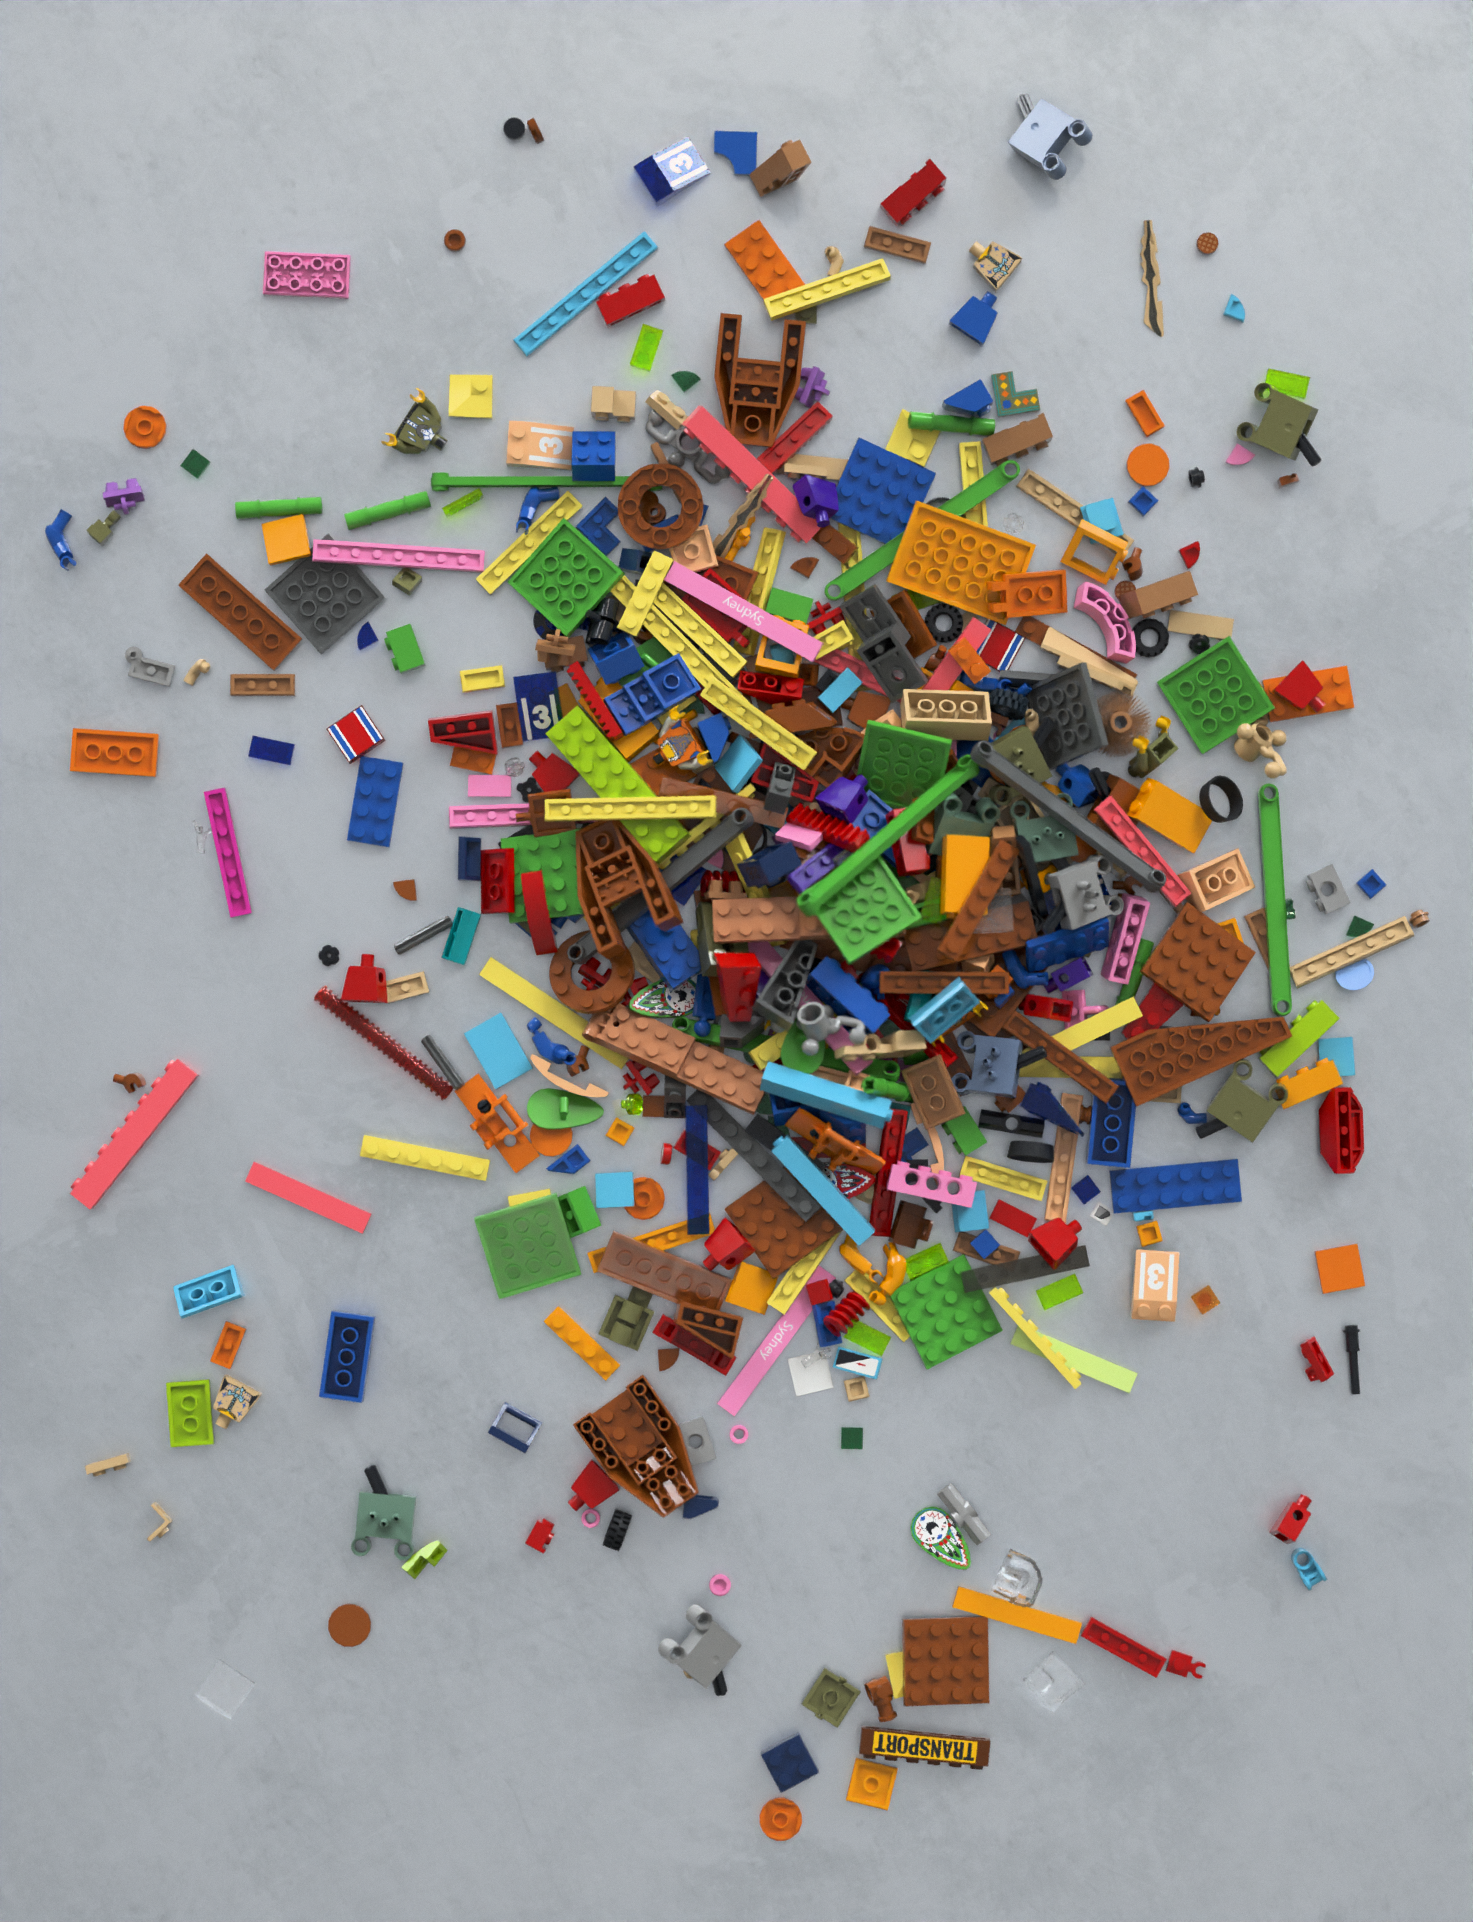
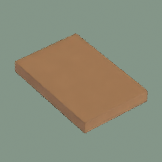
(933, 1092)

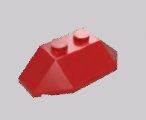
(1341, 1130)

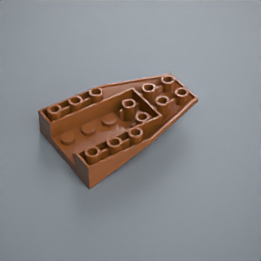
(641, 1447)

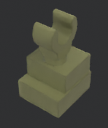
(100, 530)

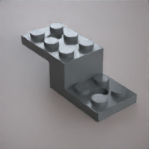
(883, 643)

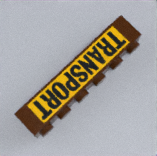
(924, 1746)

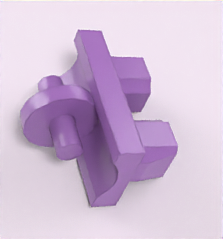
(814, 387)
(125, 497)

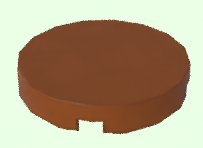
(349, 1625)

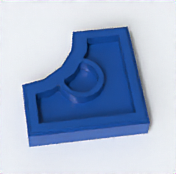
(738, 148)

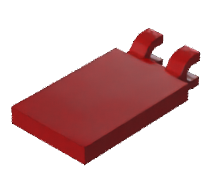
(720, 622)

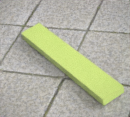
(1081, 1361)

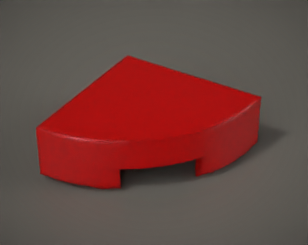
(1190, 554)

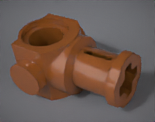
(881, 1695)

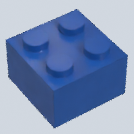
(593, 455)

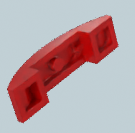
(538, 913)
(692, 1345)

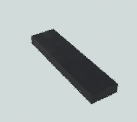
(1031, 875)
(767, 1133)

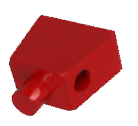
(1301, 688)
(553, 772)
(365, 982)
(1042, 1007)
(1055, 1240)
(727, 1246)
(592, 1487)
(1286, 1527)

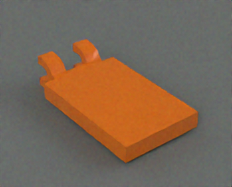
(1030, 593)

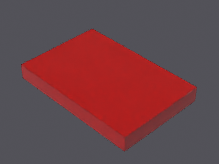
(497, 881)

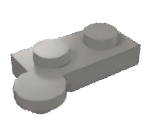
(147, 668)

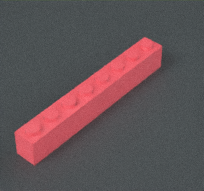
(749, 472)
(134, 1134)

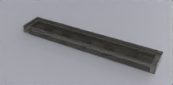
(1020, 1270)

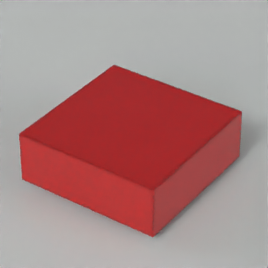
(819, 1292)

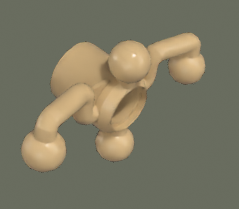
(1257, 741)

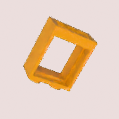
(1102, 537)
(777, 667)

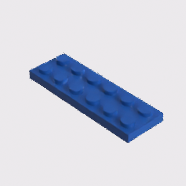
(1175, 1186)

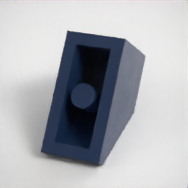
(634, 560)

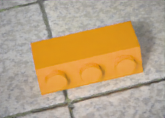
(1309, 1082)

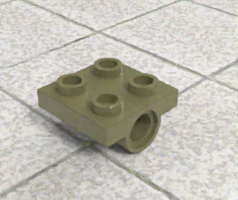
(626, 1322)

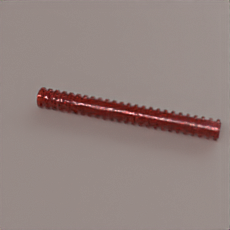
(383, 1042)

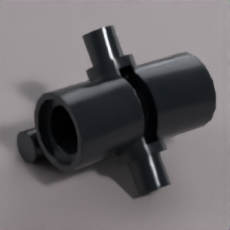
(602, 622)

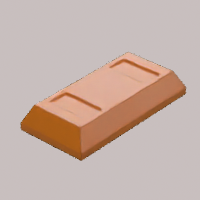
(1145, 413)

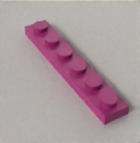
(227, 852)

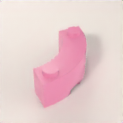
(1111, 620)

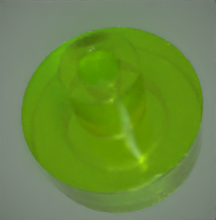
(633, 1104)

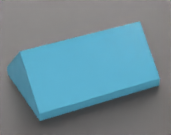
(944, 1010)
(208, 1291)

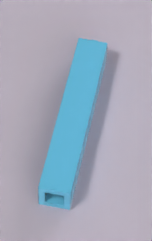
(826, 1095)
(822, 1189)

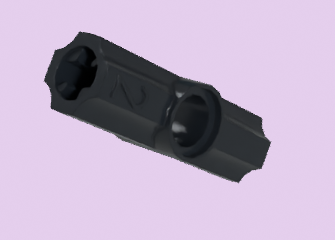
(1025, 1125)

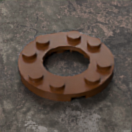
(653, 476)
(594, 1000)

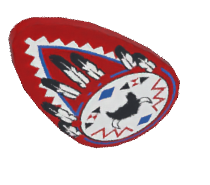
(850, 1179)

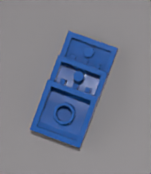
(652, 694)

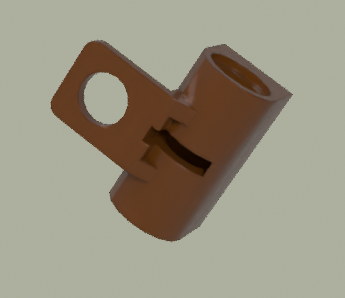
(910, 1225)

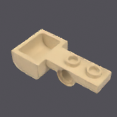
(892, 1046)

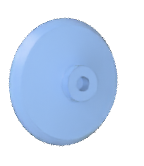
(1355, 975)

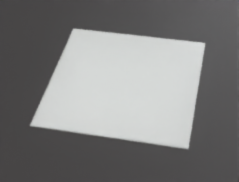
(812, 1378)

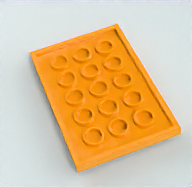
(955, 558)

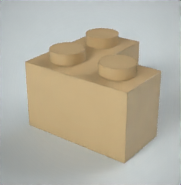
(612, 403)

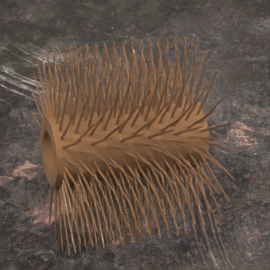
(1128, 723)

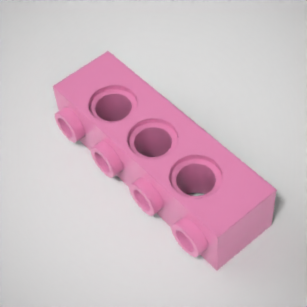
(1125, 939)
(963, 1197)

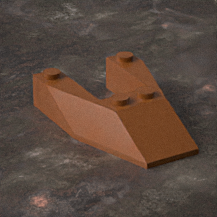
(756, 391)
(611, 870)

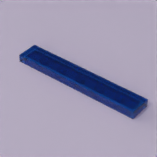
(696, 1169)

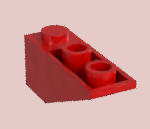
(771, 688)

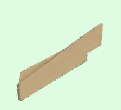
(1100, 670)

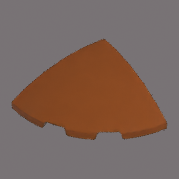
(836, 752)

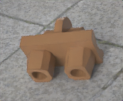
(546, 647)
(715, 890)

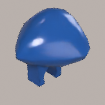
(870, 980)

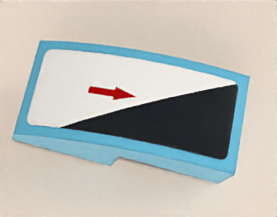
(857, 1362)

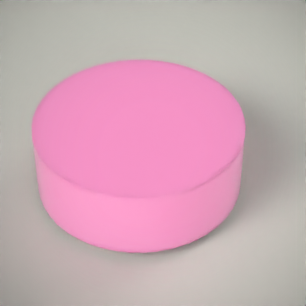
(720, 1584)

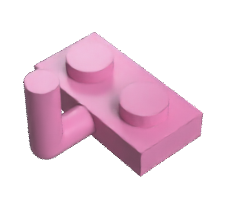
(1079, 1009)

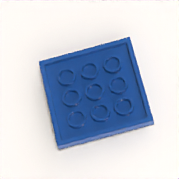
(879, 491)

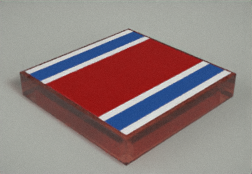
(1000, 646)
(355, 734)

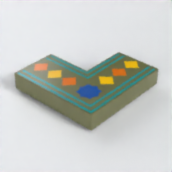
(1008, 400)

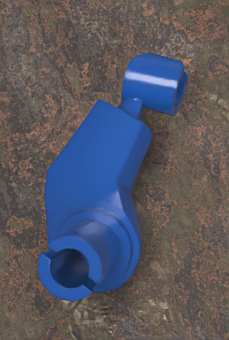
(531, 503)
(57, 540)
(985, 684)
(1020, 974)
(552, 1051)

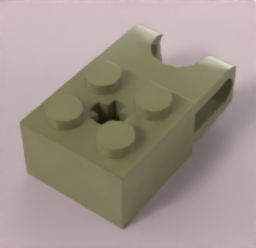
(705, 940)

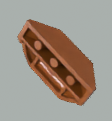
(799, 716)

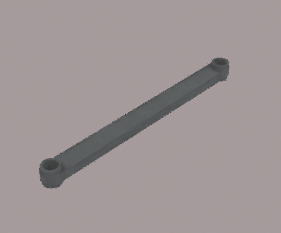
(985, 755)
(673, 876)

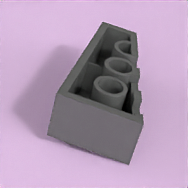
(784, 990)

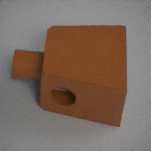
(865, 707)

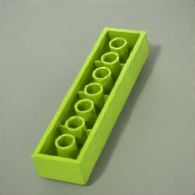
(614, 777)

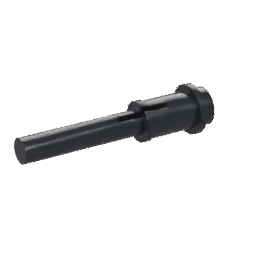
(1352, 1347)

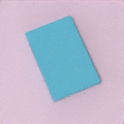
(498, 1050)

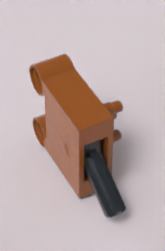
(1119, 789)

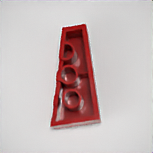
(1156, 1009)

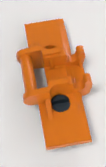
(490, 1126)
(832, 1143)

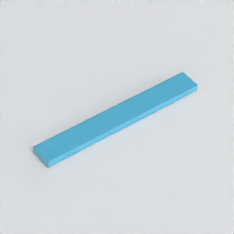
(585, 294)

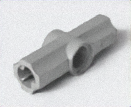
(964, 1514)

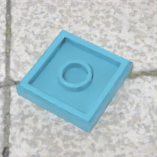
(738, 763)

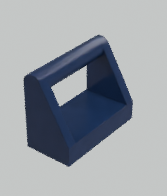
(469, 859)
(509, 1438)
(699, 1505)

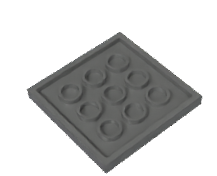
(324, 598)
(1073, 707)

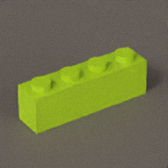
(1304, 1032)

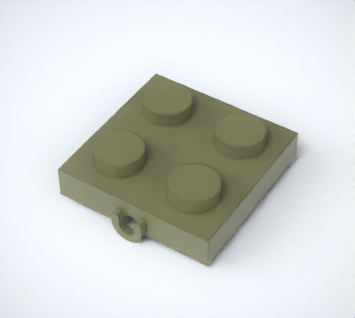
(831, 1697)

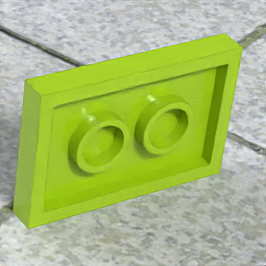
(190, 1413)

